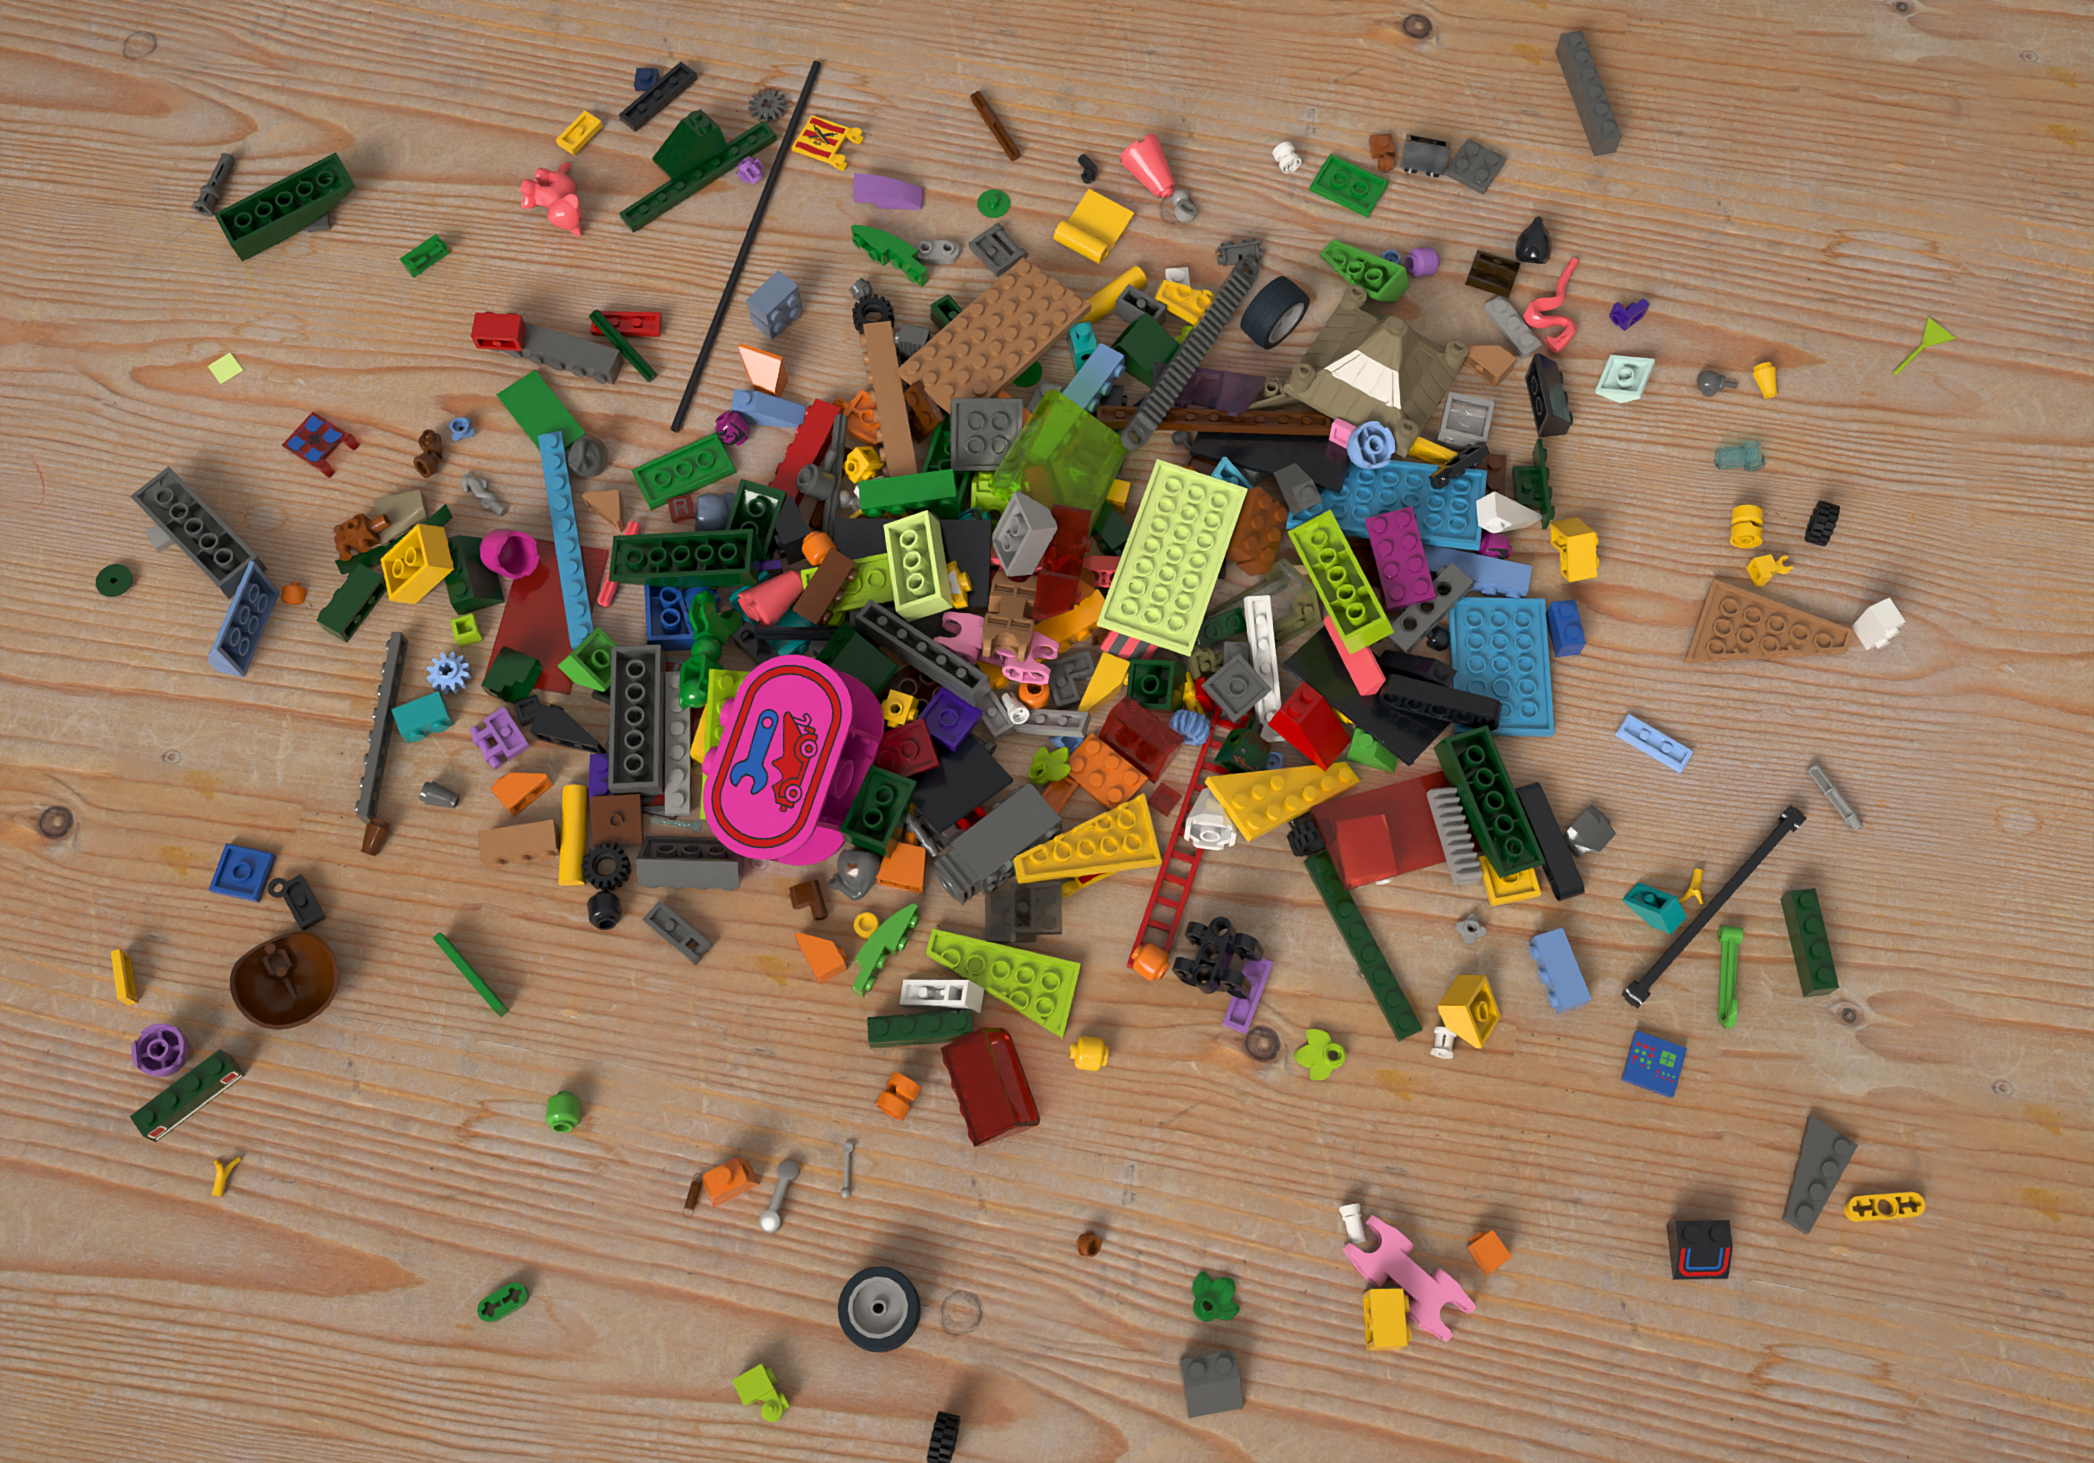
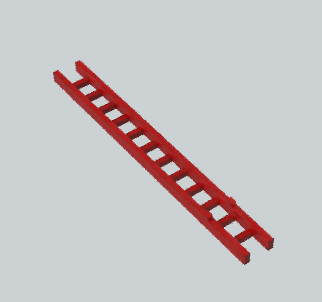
(1170, 852)

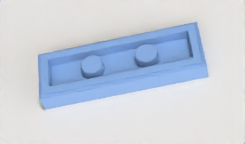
(1654, 743)

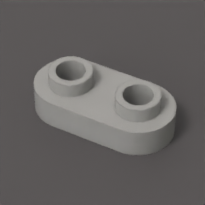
(936, 252)

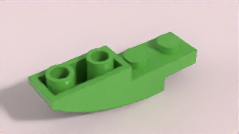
(888, 938)

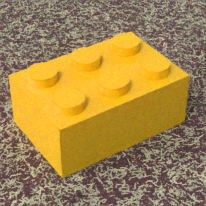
(417, 563)

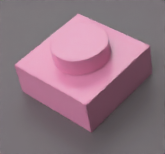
(1340, 432)

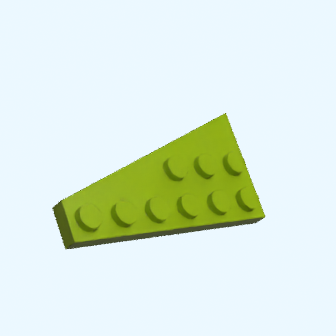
(1023, 980)

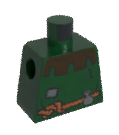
(1244, 750)

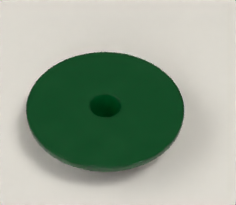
(113, 580)

